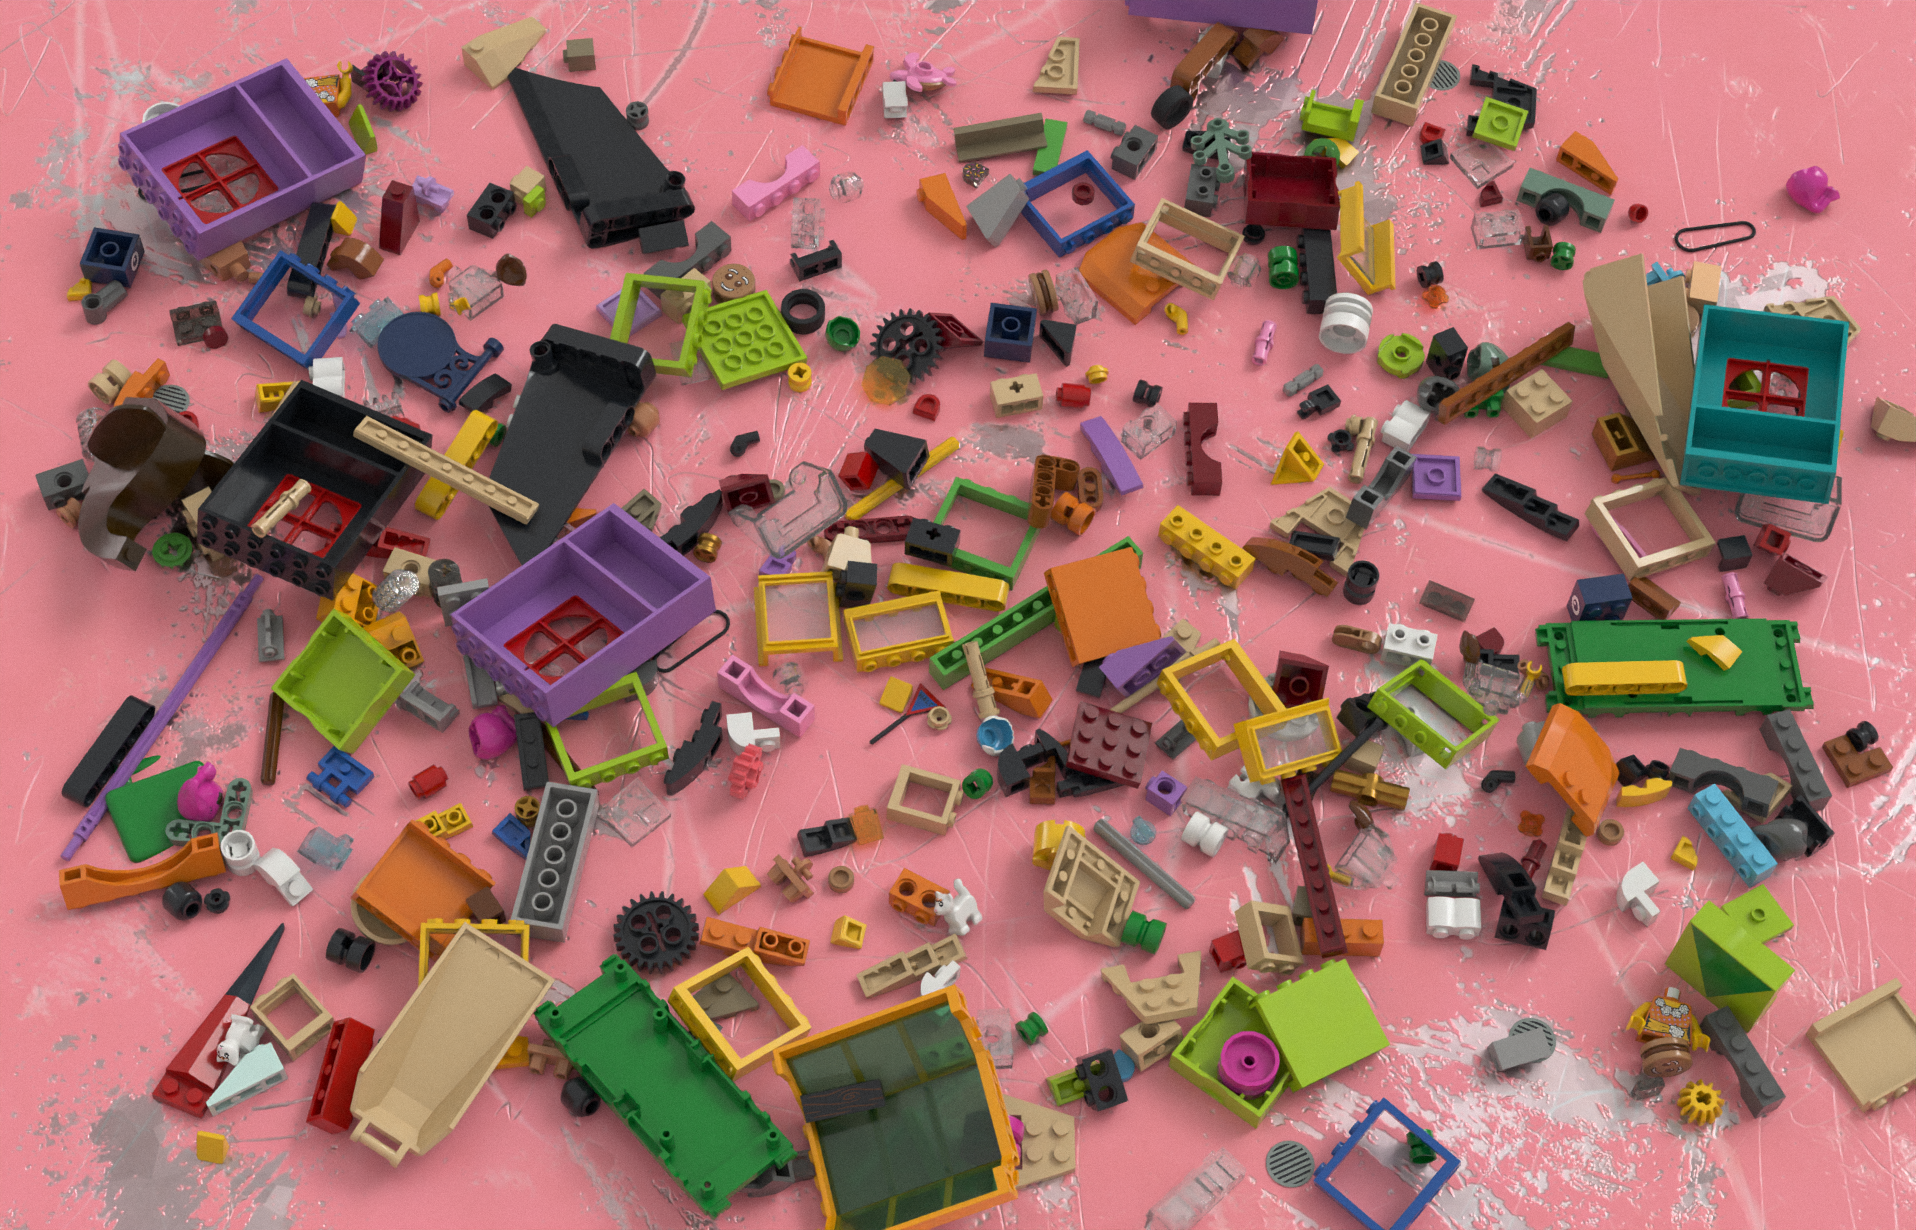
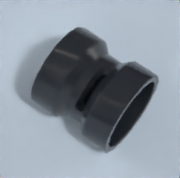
(1149, 396)

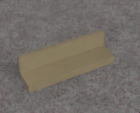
(1000, 137)

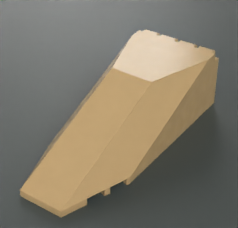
(1646, 353)

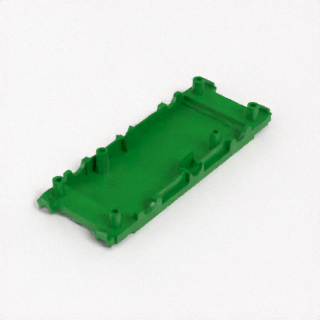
(1760, 679)
(665, 1086)

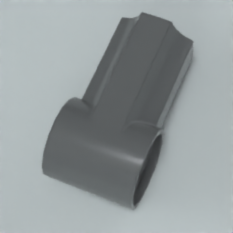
(97, 305)

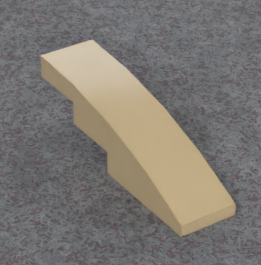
(1564, 861)
(911, 966)

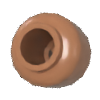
(644, 420)

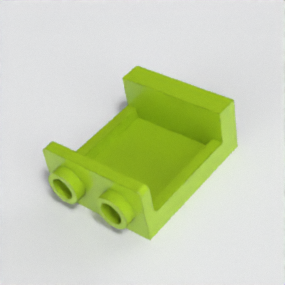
(1330, 119)

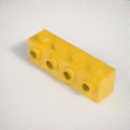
(1206, 547)

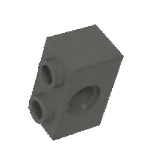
(1134, 152)
(54, 483)

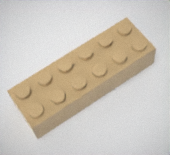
(1413, 64)

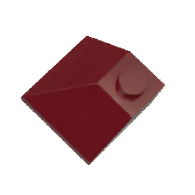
(954, 332)
(747, 489)
(1792, 576)
(1299, 679)

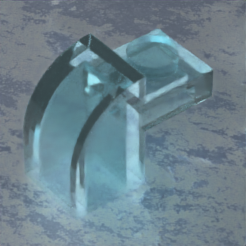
(326, 849)

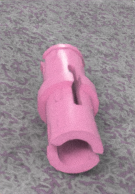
(1264, 343)
(1735, 596)

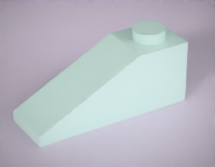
(251, 1076)

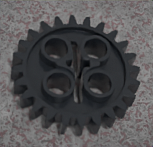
(895, 331)
(632, 940)

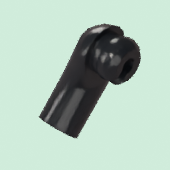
(742, 441)
(1495, 778)

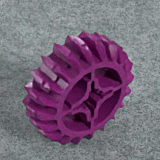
(394, 98)

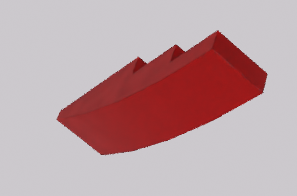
(392, 538)

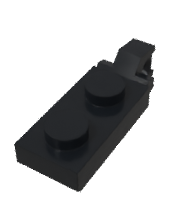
(1083, 784)

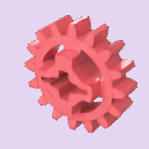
(746, 771)

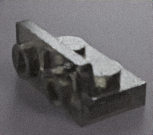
(193, 320)

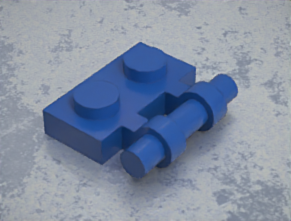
(345, 770)

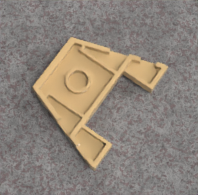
(1822, 308)
(1325, 515)
(1160, 997)
(1046, 1142)

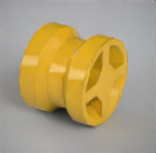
(430, 304)
(798, 383)

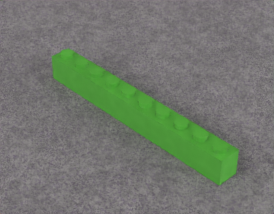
(1004, 630)

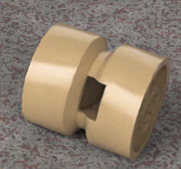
(109, 383)

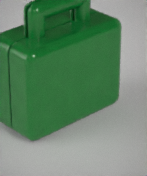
(147, 807)

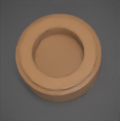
(1610, 832)
(841, 879)

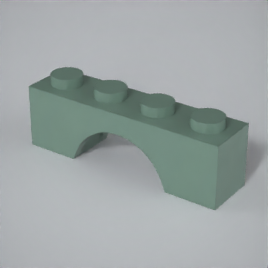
(1590, 206)

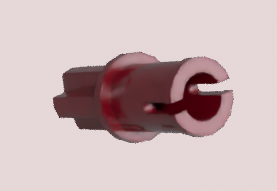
(1532, 860)

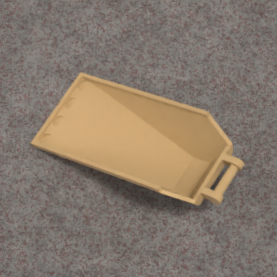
(445, 1044)

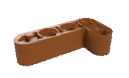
(1203, 58)
(1047, 475)

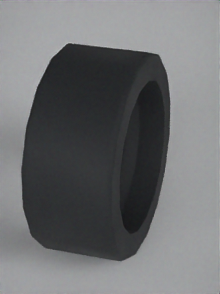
(1172, 107)
(803, 296)

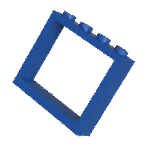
(1063, 174)
(267, 284)
(1357, 1131)

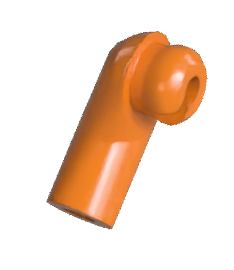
(436, 273)

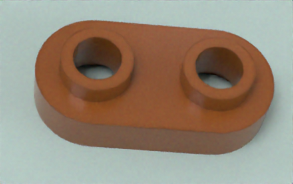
(1090, 491)

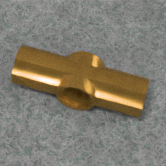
(1370, 789)

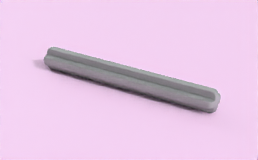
(1144, 863)

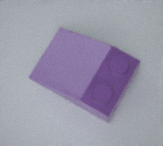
(1140, 664)

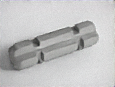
(1104, 122)
(1303, 380)

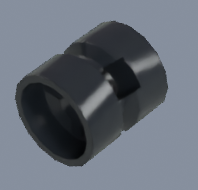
(1361, 582)
(348, 949)

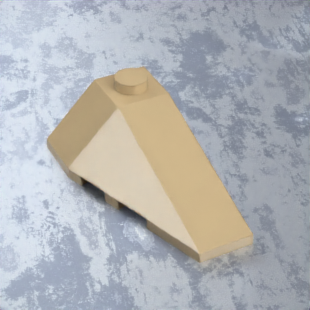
(501, 50)
(1893, 421)

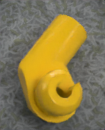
(1178, 316)

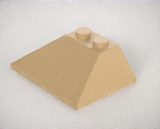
(1089, 891)

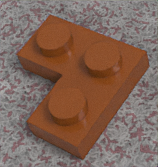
(1855, 767)

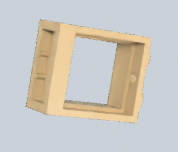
(920, 819)
(1250, 921)
(307, 1036)

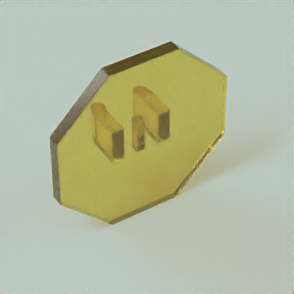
(886, 380)

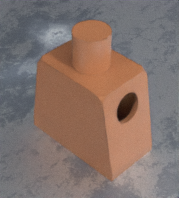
(229, 263)

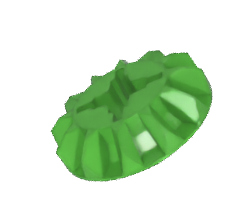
(1319, 145)
(176, 541)

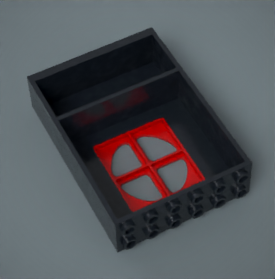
(313, 442)

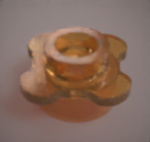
(1435, 291)
(1531, 830)

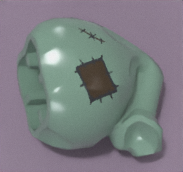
(1483, 359)

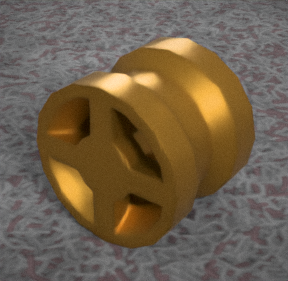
(707, 547)
(524, 806)

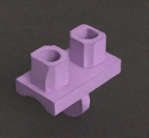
(432, 193)

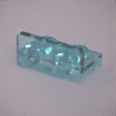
(371, 324)

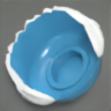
(995, 735)

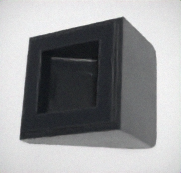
(1435, 153)
(1630, 770)

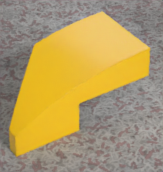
(1346, 150)
(1717, 648)

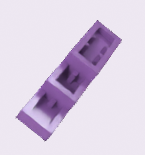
(1111, 454)

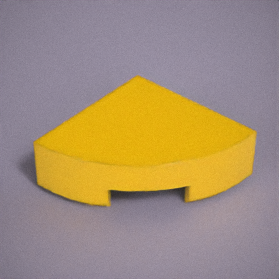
(79, 290)
(1685, 854)

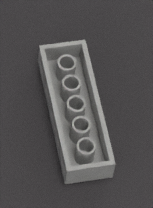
(556, 860)

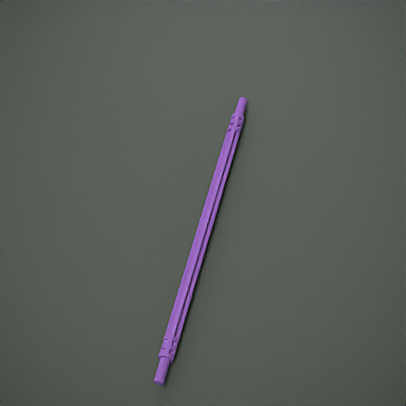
(163, 715)

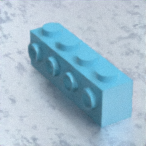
(1732, 835)

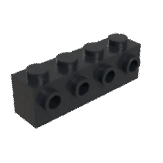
(1317, 268)

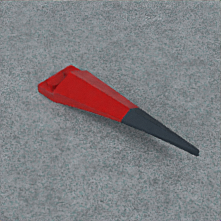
(195, 1070)

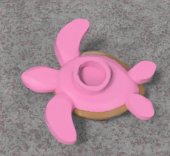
(923, 75)

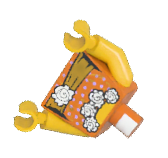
(333, 89)
(1667, 1018)

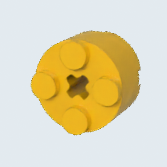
(1047, 841)

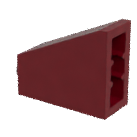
(398, 217)

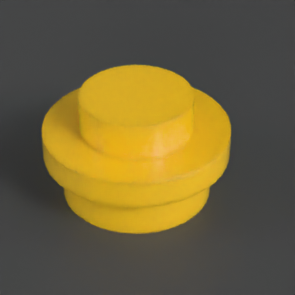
(1097, 374)

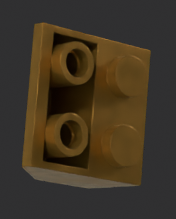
(1621, 441)

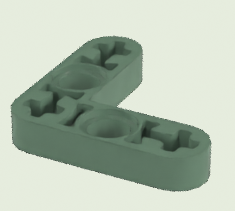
(221, 828)

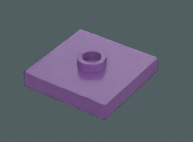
(1436, 477)

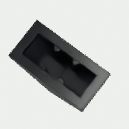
(1059, 338)

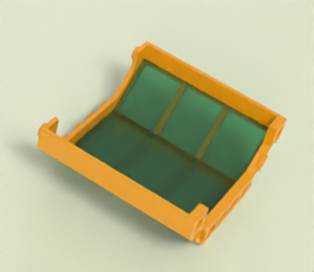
(938, 1142)

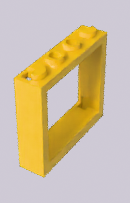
(1183, 705)
(487, 926)
(710, 1036)

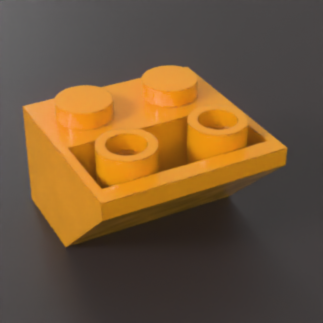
(352, 599)
(397, 637)

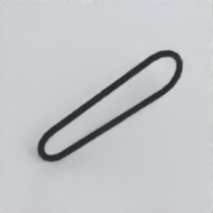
(1714, 226)
(698, 649)

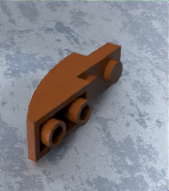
(1283, 556)

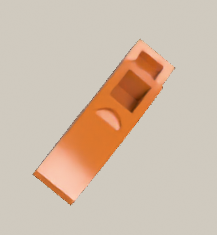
(144, 384)
(768, 944)

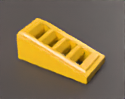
(269, 390)

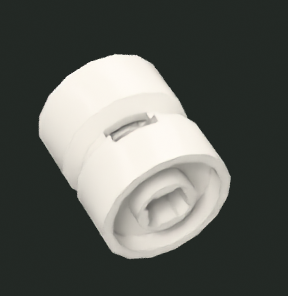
(1203, 833)
(240, 852)

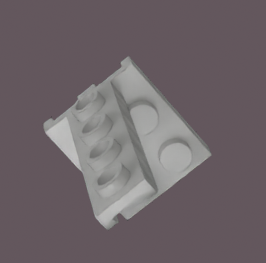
(451, 599)

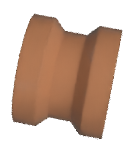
(70, 513)

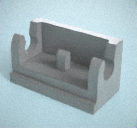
(428, 707)
(1519, 1049)

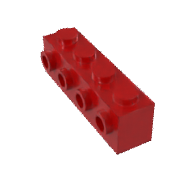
(335, 1086)

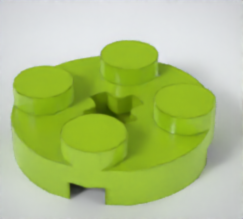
(1397, 365)

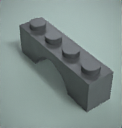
(711, 246)
(1372, 499)
(1785, 737)
(1695, 770)
(1756, 1082)

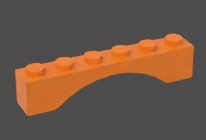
(91, 885)

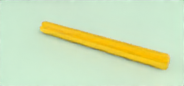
(891, 487)

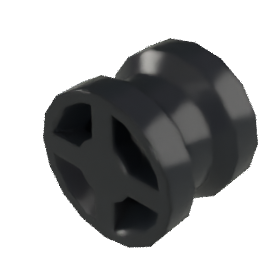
(1430, 274)
(1862, 735)

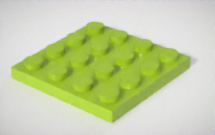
(747, 340)

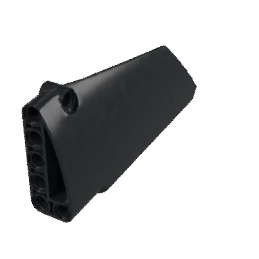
(598, 160)
(566, 428)

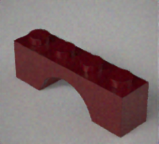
(1205, 472)

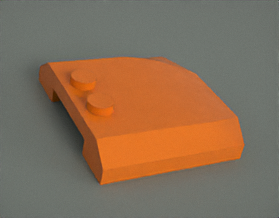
(1119, 281)
(1575, 764)

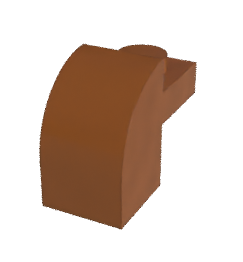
(1255, 43)
(357, 257)

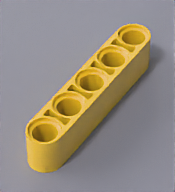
(464, 449)
(954, 586)
(1624, 678)

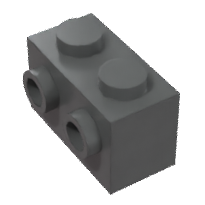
(1201, 190)

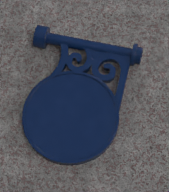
(423, 348)

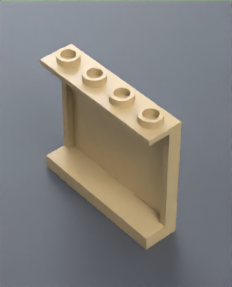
(1870, 1046)

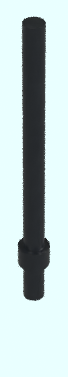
(1339, 760)

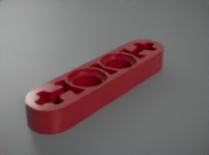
(871, 525)

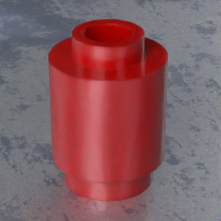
(1073, 395)
(428, 782)

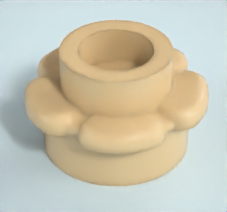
(311, 306)
(1354, 425)
(939, 712)

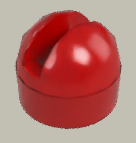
(1638, 212)

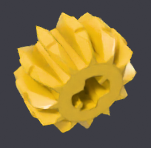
(1700, 1102)

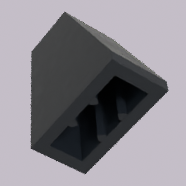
(898, 455)

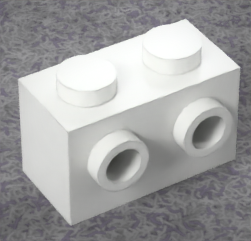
(1408, 645)

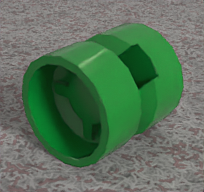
(1283, 267)
(1143, 932)

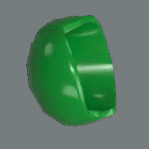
(842, 333)

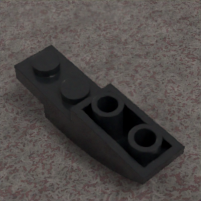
(694, 521)
(696, 755)
(1514, 884)

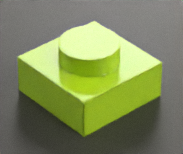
(534, 201)

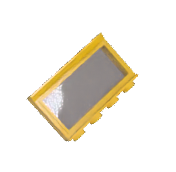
(897, 631)
(1288, 741)

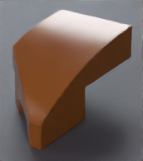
(1043, 783)

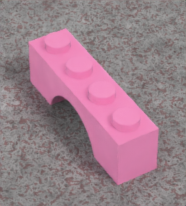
(755, 197)
(786, 710)

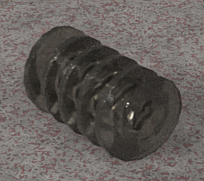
(443, 573)

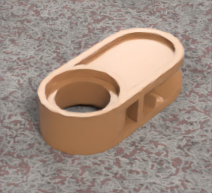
(1357, 639)

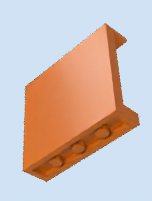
(820, 78)
(1101, 605)
(420, 882)

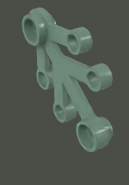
(1218, 129)

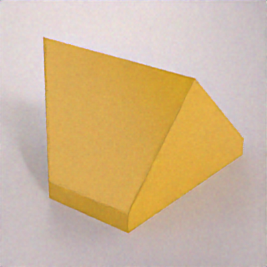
(1297, 463)

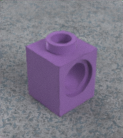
(1165, 802)

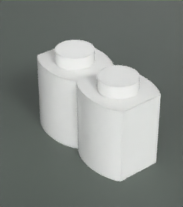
(329, 374)
(1405, 426)
(1453, 917)

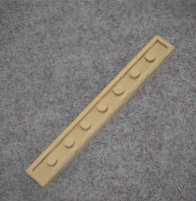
(446, 470)

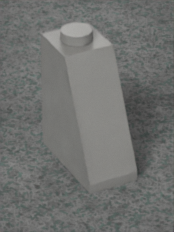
(999, 208)

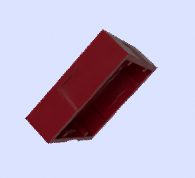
(1291, 191)

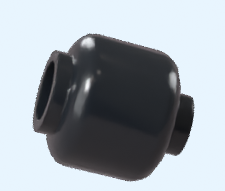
(1552, 209)
(182, 901)
(580, 1097)

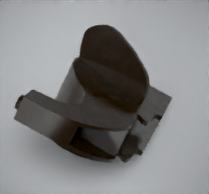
(139, 468)

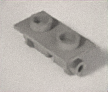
(270, 637)
(1451, 883)

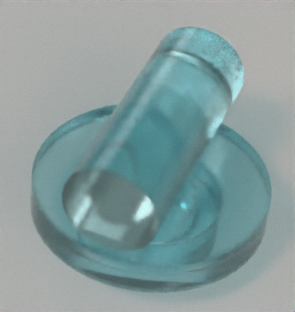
(1142, 831)

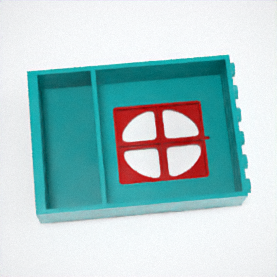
(1759, 448)

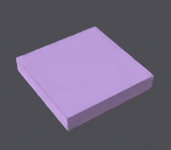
(644, 314)

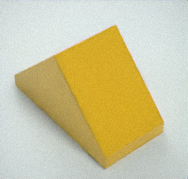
(730, 888)

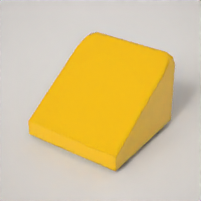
(343, 219)
(896, 694)
(848, 932)
(211, 1147)

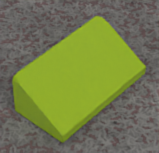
(362, 130)
(1066, 1085)

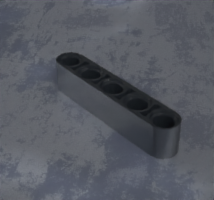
(312, 248)
(108, 751)

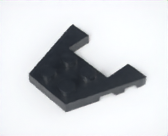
(1506, 91)

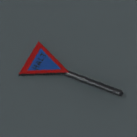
(922, 702)

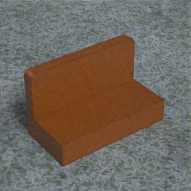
(1653, 598)

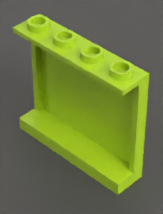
(1320, 1023)

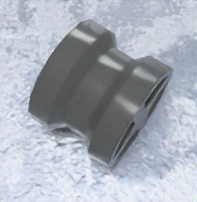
(637, 115)

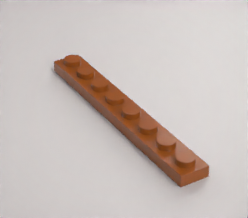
(1506, 373)

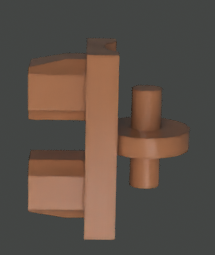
(798, 887)
(548, 1054)

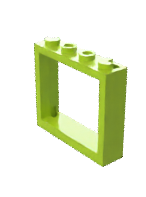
(697, 319)
(1448, 697)
(624, 764)

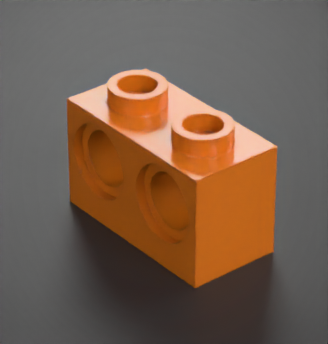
(922, 892)

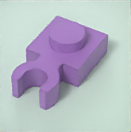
(778, 566)

